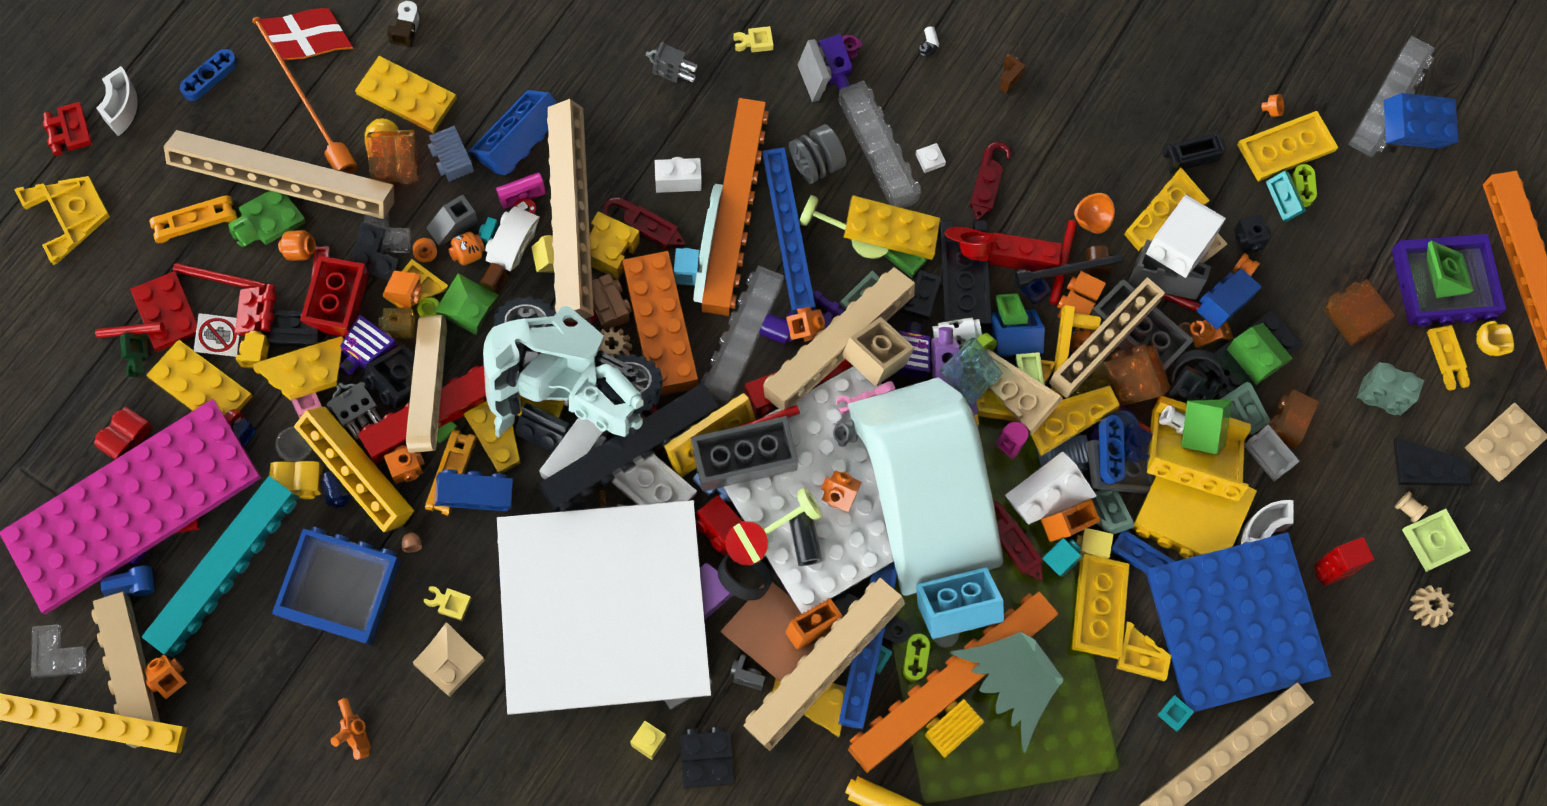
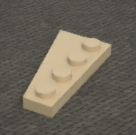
(1023, 395)

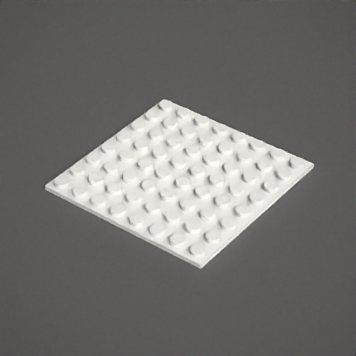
(850, 542)
(602, 607)

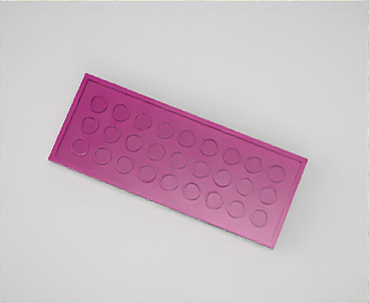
(129, 506)

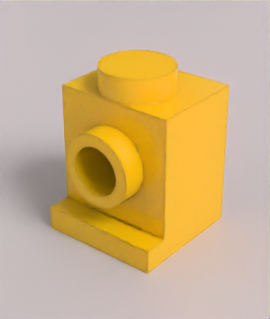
(253, 349)

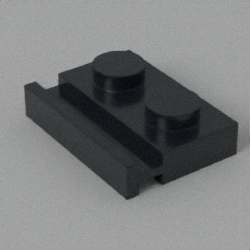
(290, 331)
(540, 428)

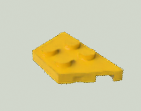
(304, 369)

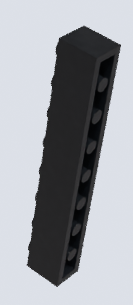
(622, 452)

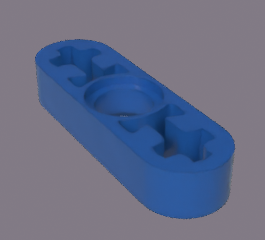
(209, 65)
(1106, 458)

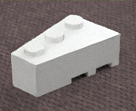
(1050, 490)

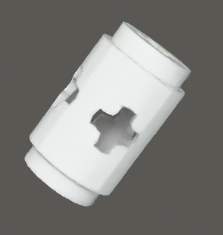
(967, 329)

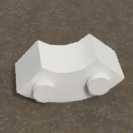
(119, 102)
(512, 238)
(1269, 519)

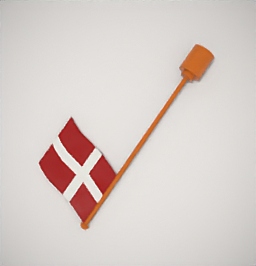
(302, 37)

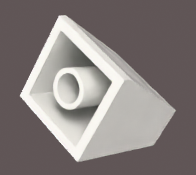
(1186, 236)

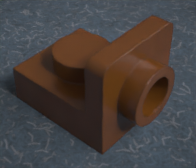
(1012, 74)

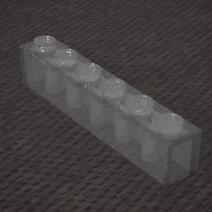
(1400, 79)
(878, 145)
(743, 333)

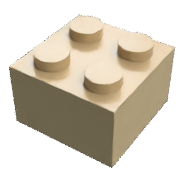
(878, 351)

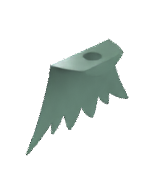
(1020, 674)

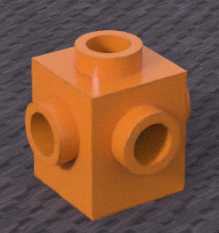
(805, 324)
(404, 465)
(840, 490)
(164, 676)

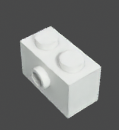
(678, 175)

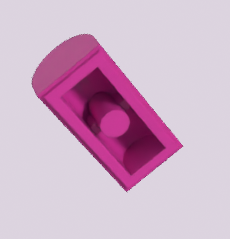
(526, 187)
(1012, 439)

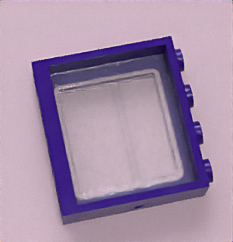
(1418, 292)

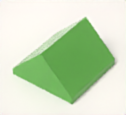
(1447, 271)
(1206, 425)

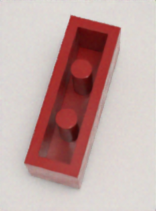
(1024, 253)
(1343, 562)

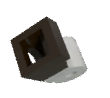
(406, 25)

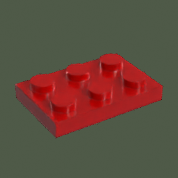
(167, 303)

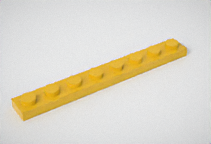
(92, 723)

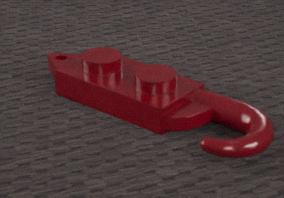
(987, 181)
(647, 223)
(1017, 544)

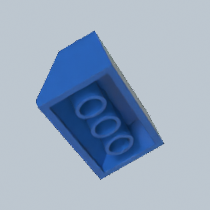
(514, 133)

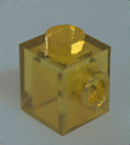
(398, 323)

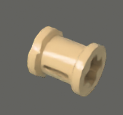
(1411, 507)

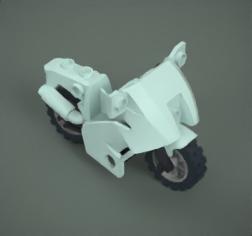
(563, 366)

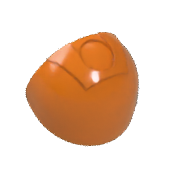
(1095, 213)

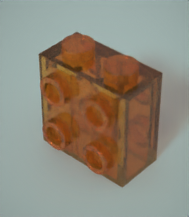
(393, 156)
(1358, 311)
(1137, 374)

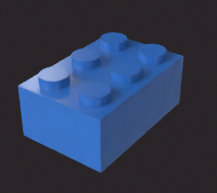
(1420, 121)

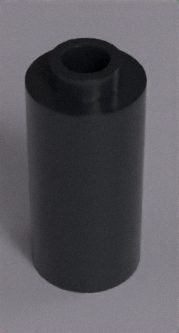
(805, 540)

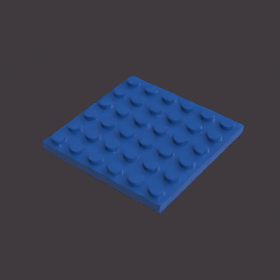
(1237, 622)

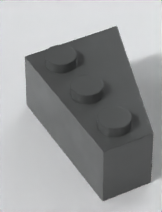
(1166, 278)

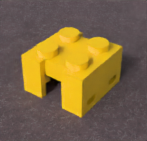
(609, 242)

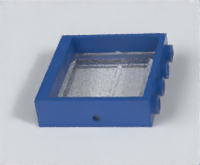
(337, 585)

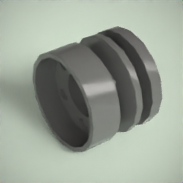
(817, 153)

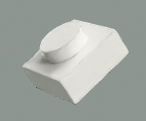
(930, 158)

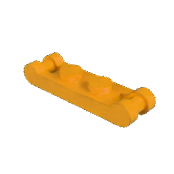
(192, 218)
(453, 459)

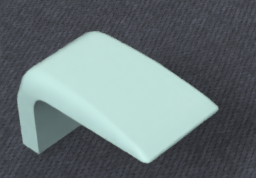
(930, 481)

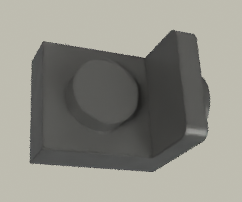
(750, 678)

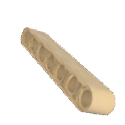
(426, 384)

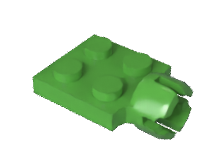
(265, 219)

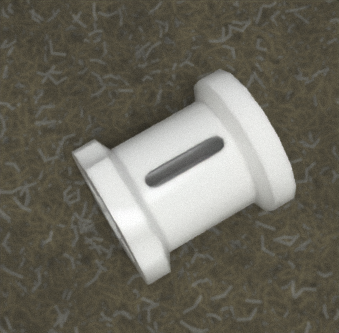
(1173, 419)

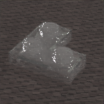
(395, 239)
(49, 658)

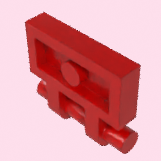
(74, 128)
(255, 309)

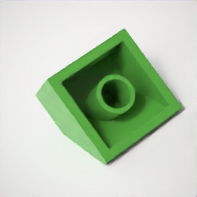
(1259, 353)

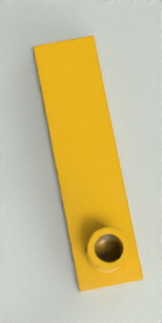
(1068, 320)

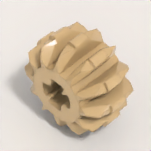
(617, 339)
(1424, 611)

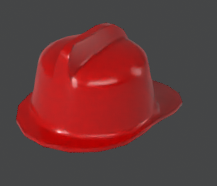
(973, 243)

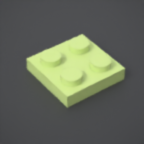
(1436, 540)

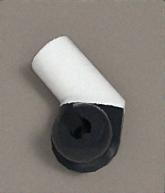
(931, 44)

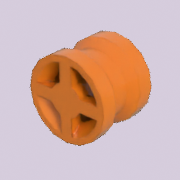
(1246, 264)

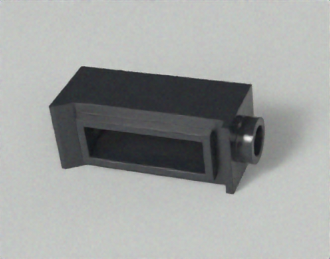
(1196, 159)

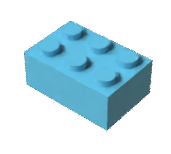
(960, 603)

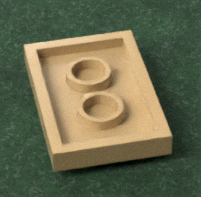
(1506, 442)

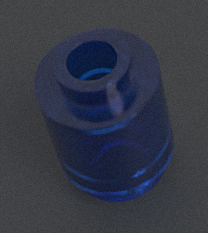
(333, 490)

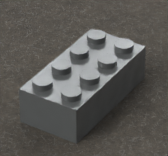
(1152, 330)
(744, 453)

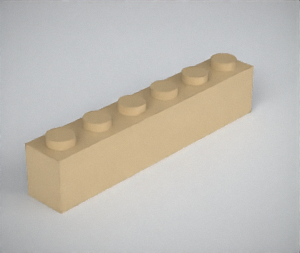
(1106, 338)
(124, 658)

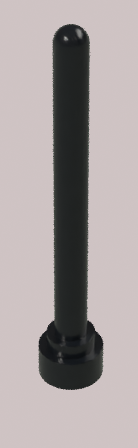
(1025, 277)

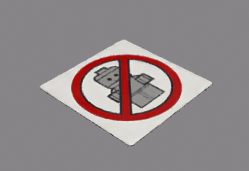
(216, 335)

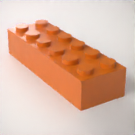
(660, 320)

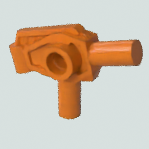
(352, 731)

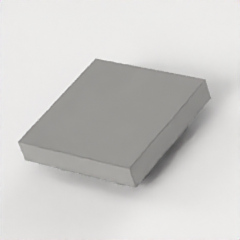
(814, 70)

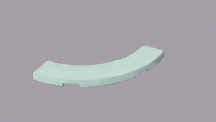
(707, 241)

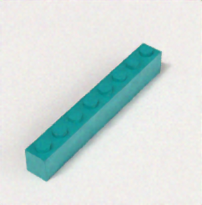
(220, 567)

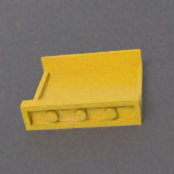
(1202, 470)
(1190, 518)

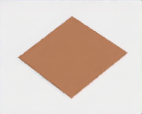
(761, 631)

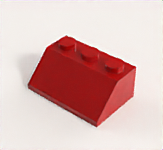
(335, 295)

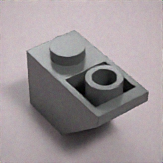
(452, 220)

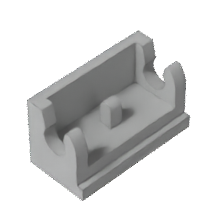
(1271, 453)

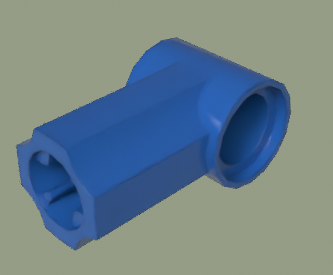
(136, 582)

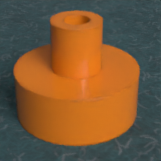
(1274, 105)
(424, 250)

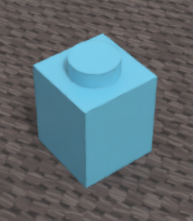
(686, 266)

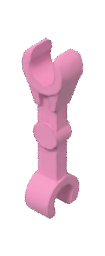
(884, 388)

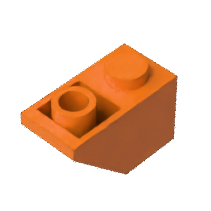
(404, 289)

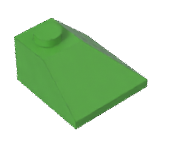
(467, 304)

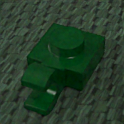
(136, 350)

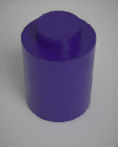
(775, 329)

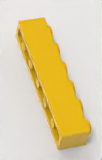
(354, 469)

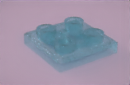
(971, 371)

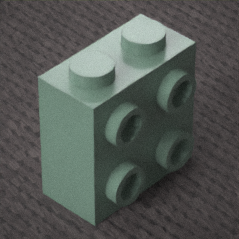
(1390, 388)

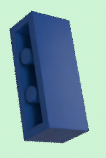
(1228, 298)
(473, 490)

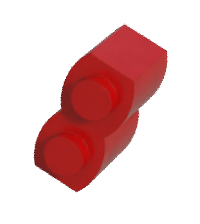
(122, 434)

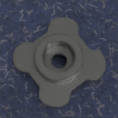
(840, 433)

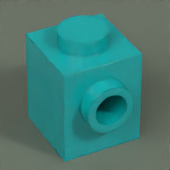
(1063, 556)

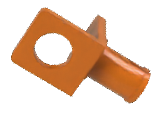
(1205, 333)

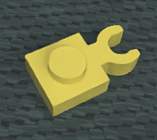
(757, 39)
(451, 604)

